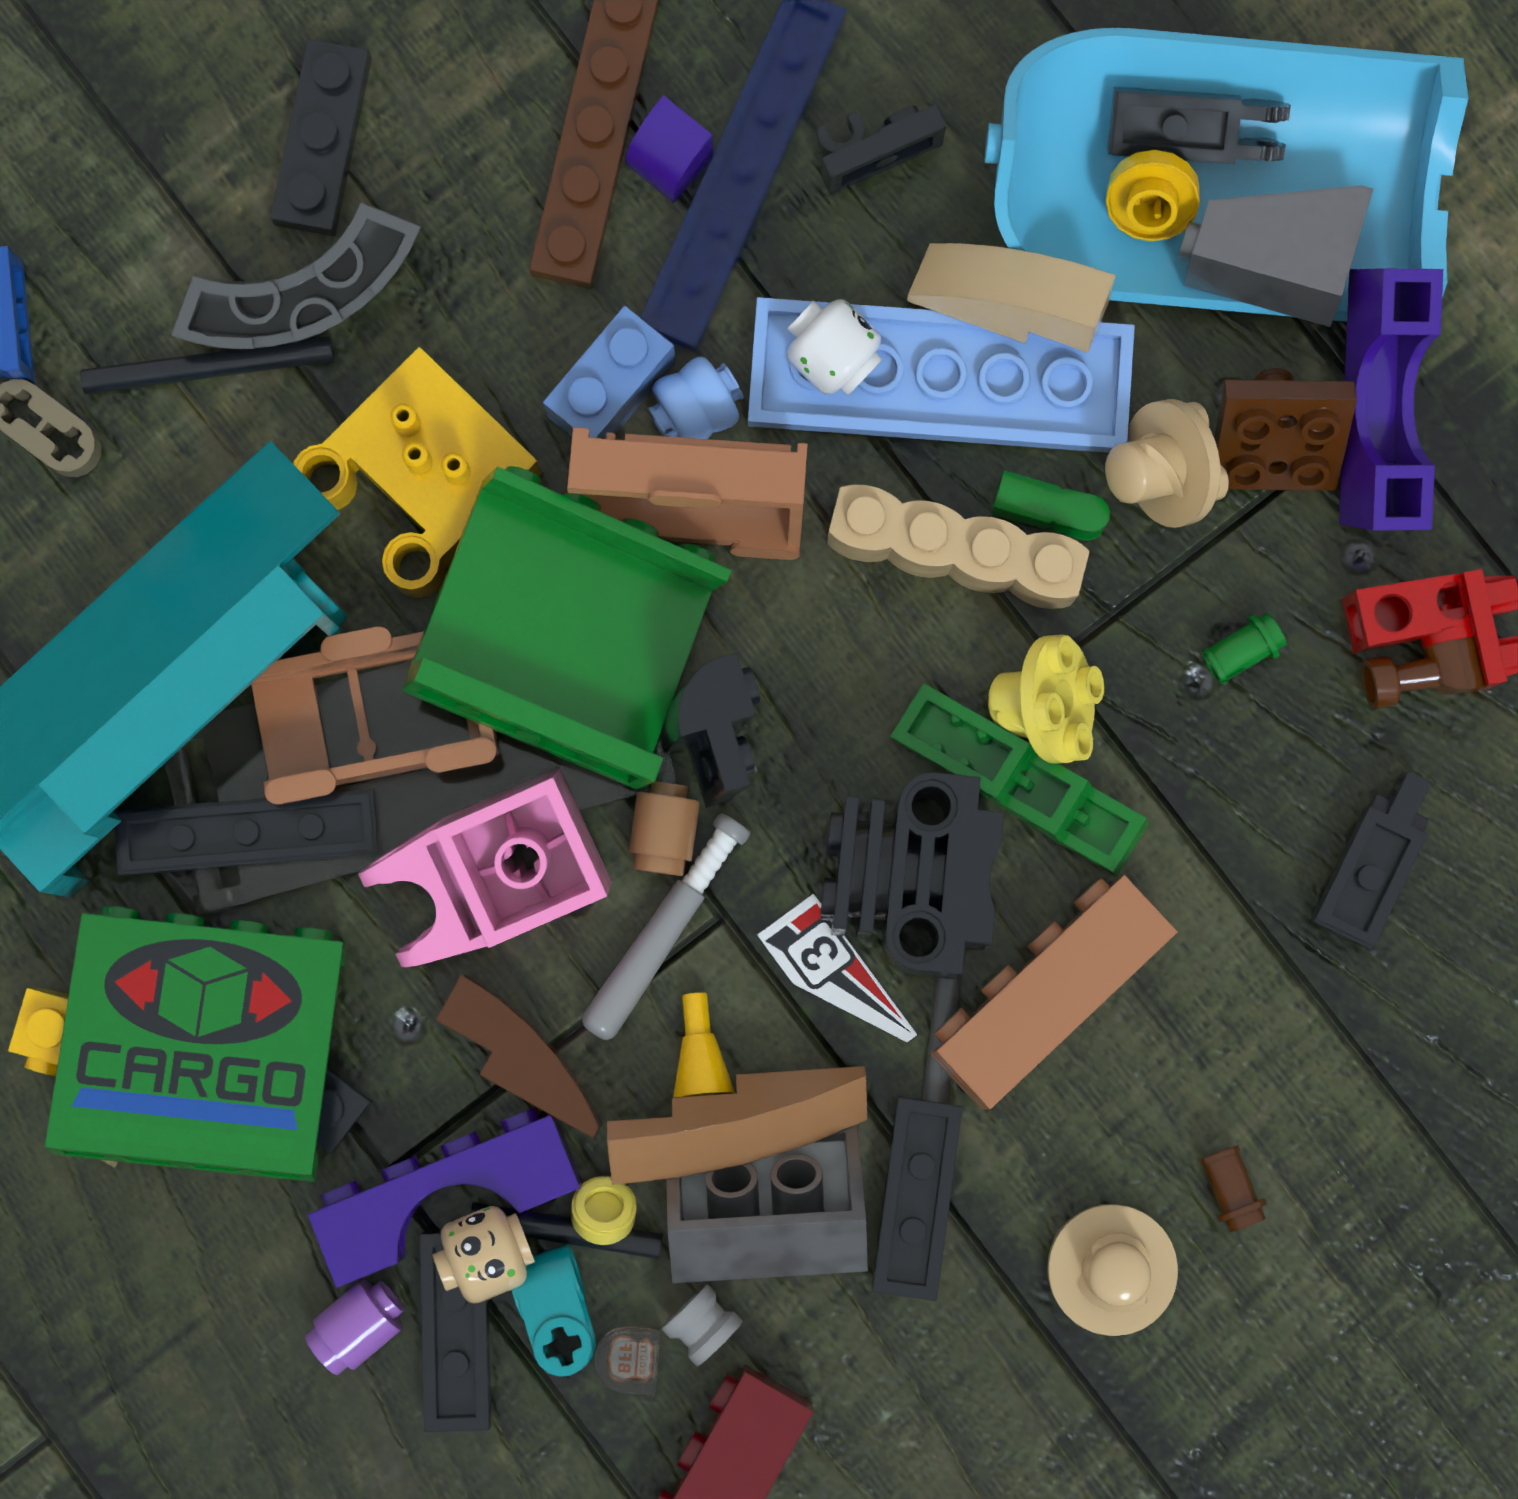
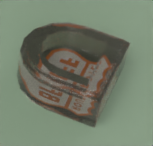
(629, 1359)

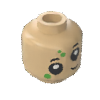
(483, 1254)

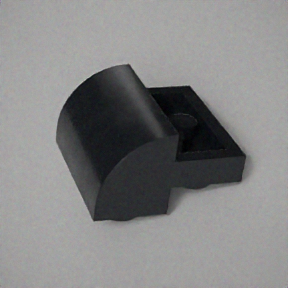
(705, 721)

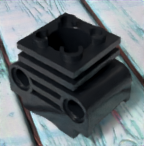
(917, 873)

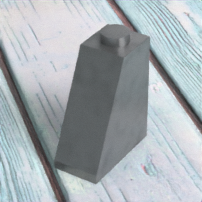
(1278, 249)

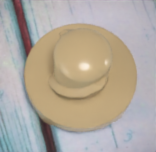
(1168, 464)
(1112, 1269)

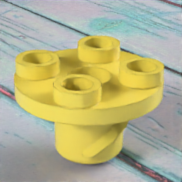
(1050, 700)

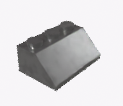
(772, 1215)

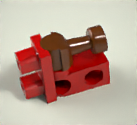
(1454, 627)

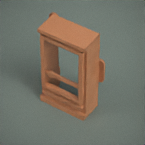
(697, 489)
(294, 728)

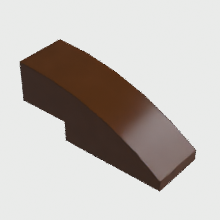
(520, 1054)

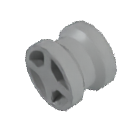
(702, 1324)

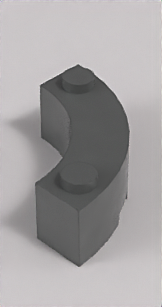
(304, 301)

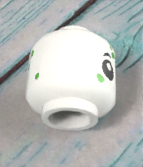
(833, 346)

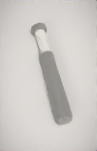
(651, 947)

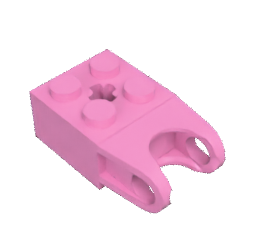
(475, 883)

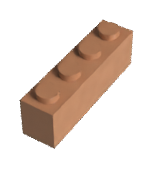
(1052, 992)

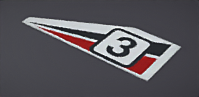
(831, 968)

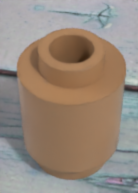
(664, 829)

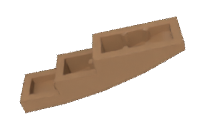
(728, 1130)

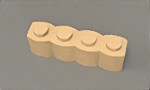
(974, 551)

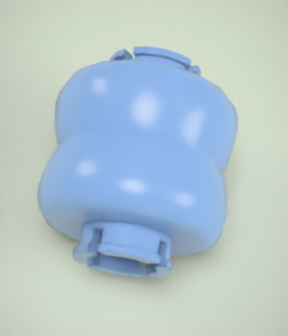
(695, 401)

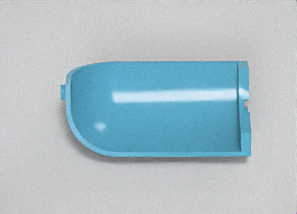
(1351, 123)

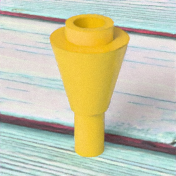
(700, 1062)

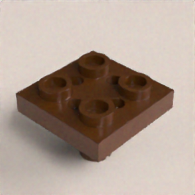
(1285, 422)

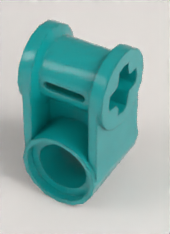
(553, 1299)

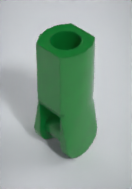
(1049, 506)

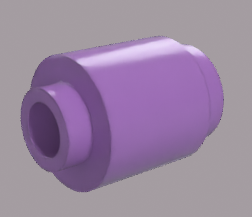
(355, 1326)

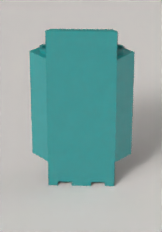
(155, 664)

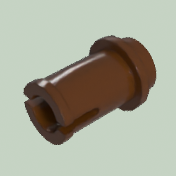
(1233, 1189)

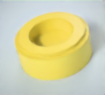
(603, 1211)

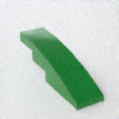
(1019, 780)

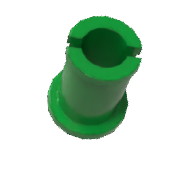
(1244, 648)

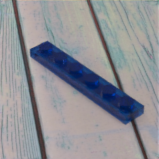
(742, 170)

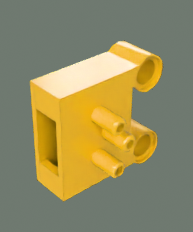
(426, 453)

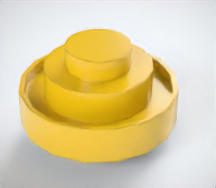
(1153, 195)

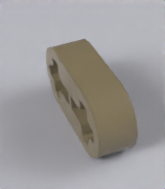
(53, 416)

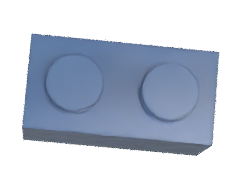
(611, 377)

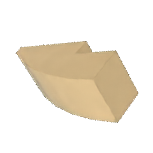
(1014, 292)

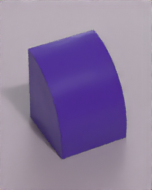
(669, 149)

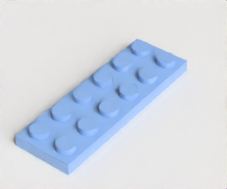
(951, 383)

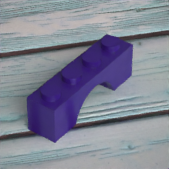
(1389, 328)
(370, 1227)

